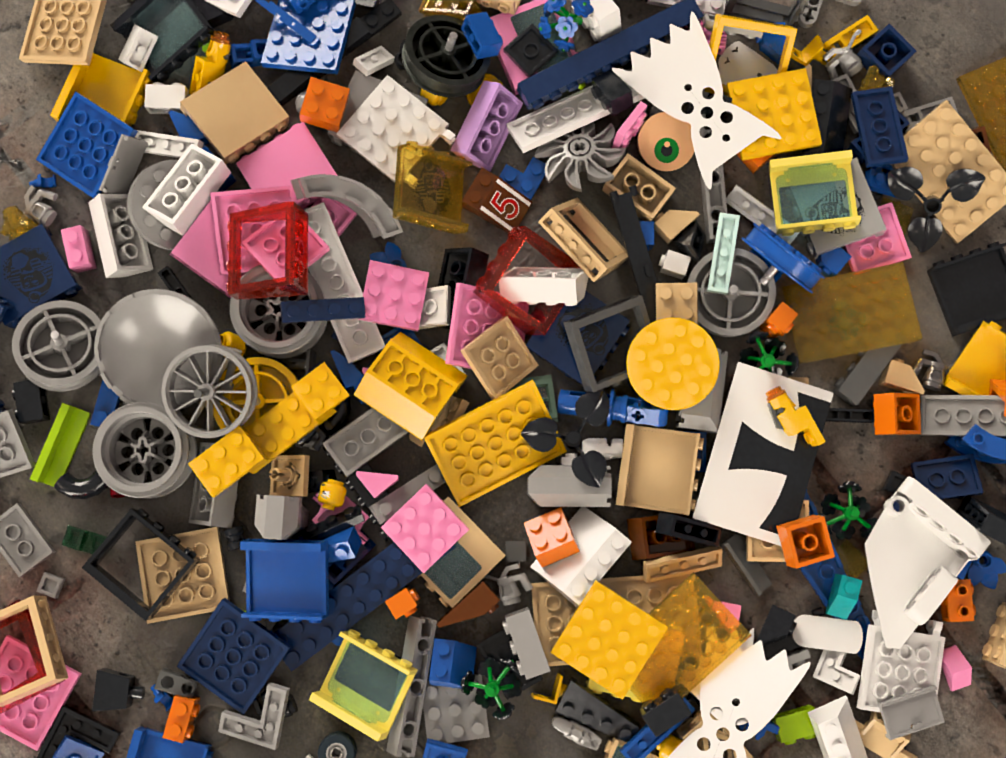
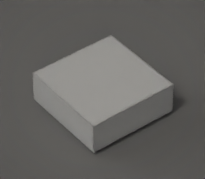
(50, 585)

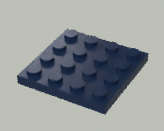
(233, 656)

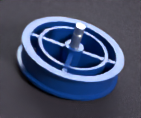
(783, 258)

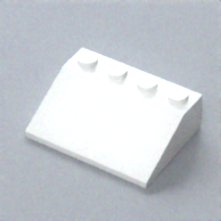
(599, 550)

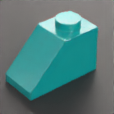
(843, 596)

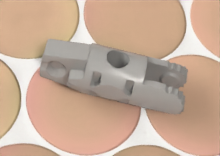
(578, 733)

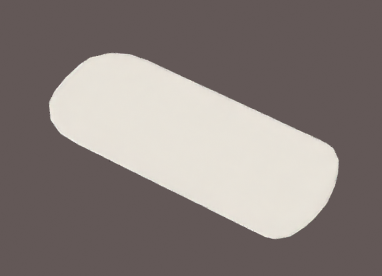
(828, 633)

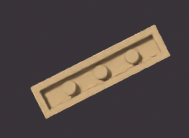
(682, 564)

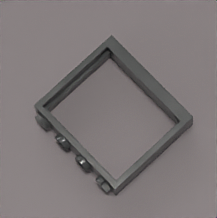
(766, 10)
(578, 348)

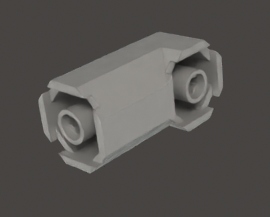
(707, 413)
(560, 488)
(280, 516)

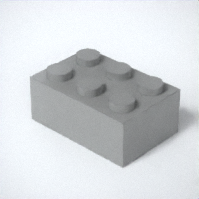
(525, 643)

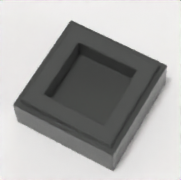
(515, 551)

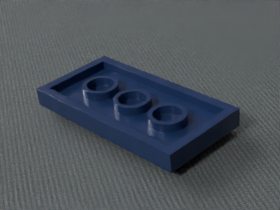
(879, 127)

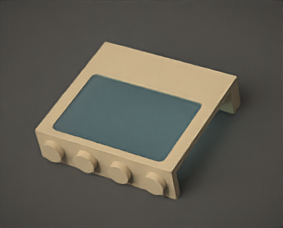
(463, 566)

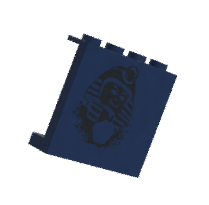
(33, 274)
(597, 337)

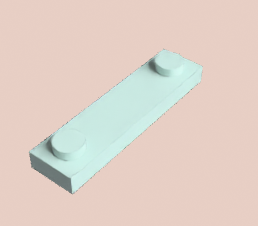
(723, 253)

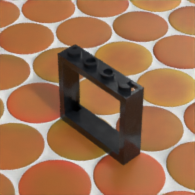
(984, 518)
(119, 590)

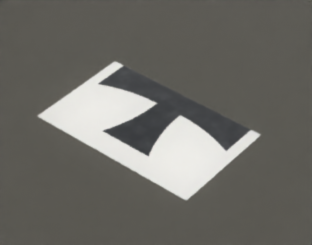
(755, 470)

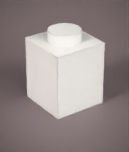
(674, 264)

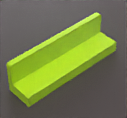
(60, 444)

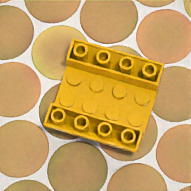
(409, 385)

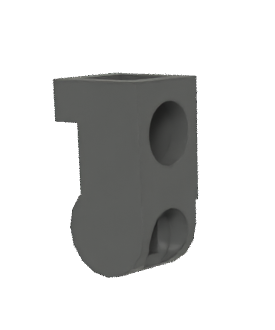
(176, 683)

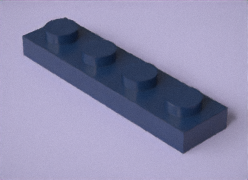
(322, 310)

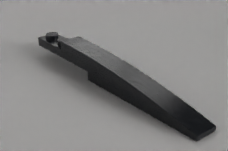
(361, 30)

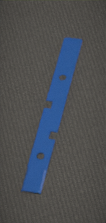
(288, 20)

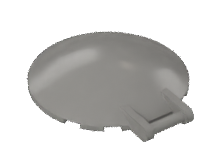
(145, 335)

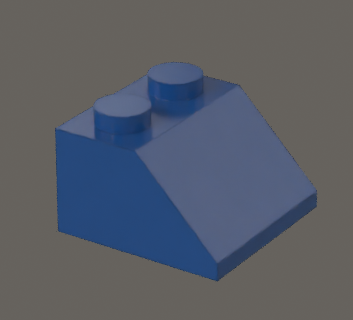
(451, 662)

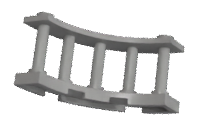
(353, 194)

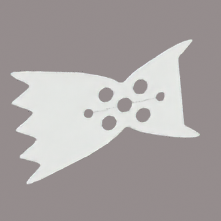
(691, 62)
(758, 685)

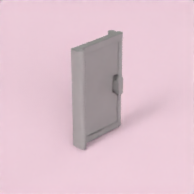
(125, 163)
(914, 708)

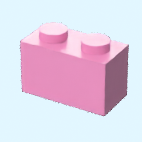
(78, 249)

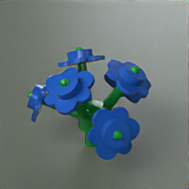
(567, 22)

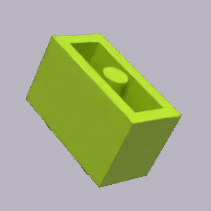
(794, 725)

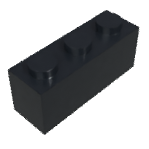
(688, 529)

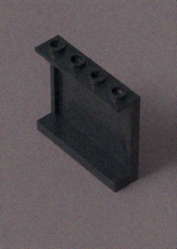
(971, 288)

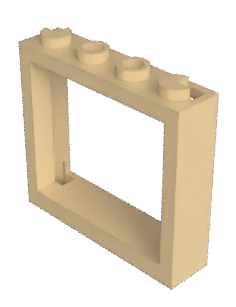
(577, 246)
(48, 646)

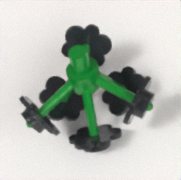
(773, 349)
(854, 510)
(488, 694)

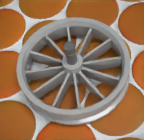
(209, 390)

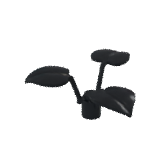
(905, 181)
(542, 435)

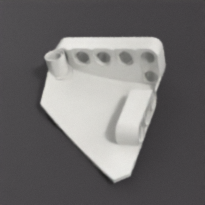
(916, 558)

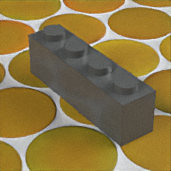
(863, 374)

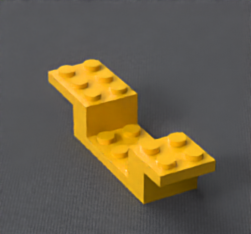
(271, 434)

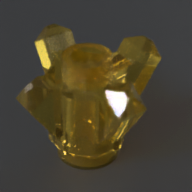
(875, 80)
(15, 222)

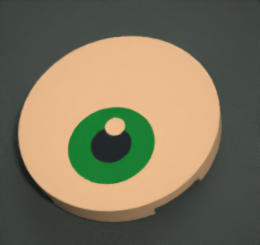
(665, 142)

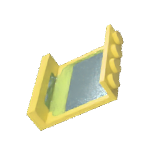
(813, 193)
(365, 685)

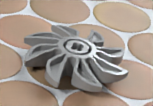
(581, 153)

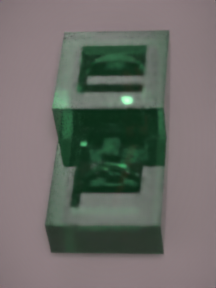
(82, 539)

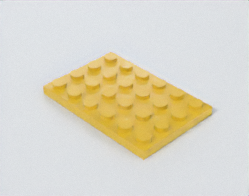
(487, 444)

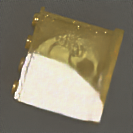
(429, 188)

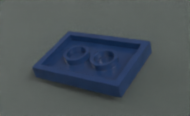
(949, 476)

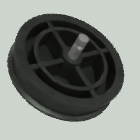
(441, 57)

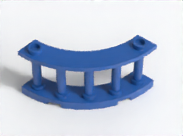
(982, 444)

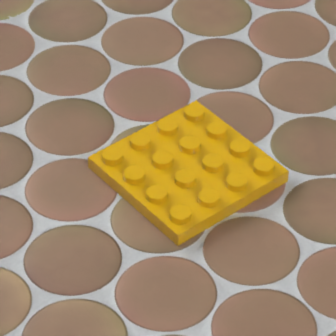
(782, 103)
(609, 639)

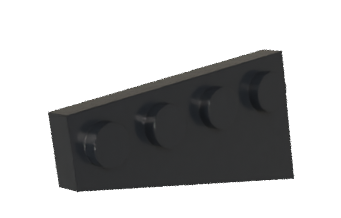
(587, 709)

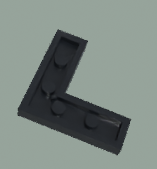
(77, 724)

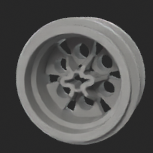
(245, 312)
(111, 453)

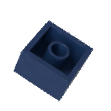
(886, 51)

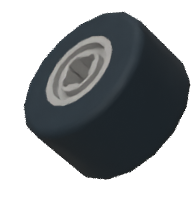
(338, 744)

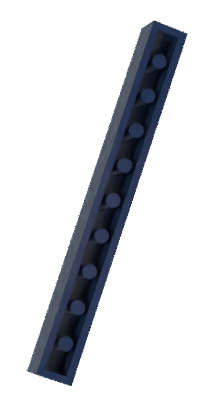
(605, 55)

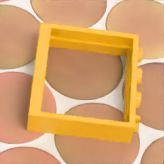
(725, 20)

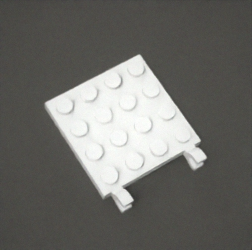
(390, 120)
(899, 671)

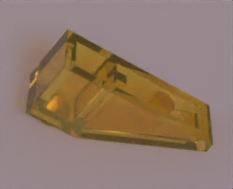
(453, 8)

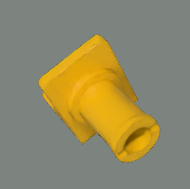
(812, 51)
(558, 690)

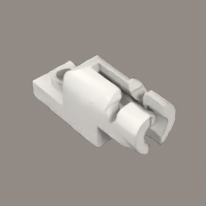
(600, 445)

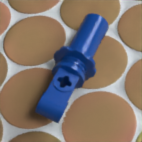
(620, 408)

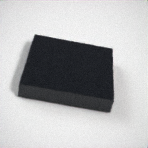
(530, 51)

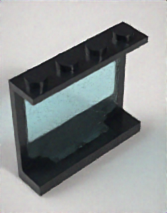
(179, 30)

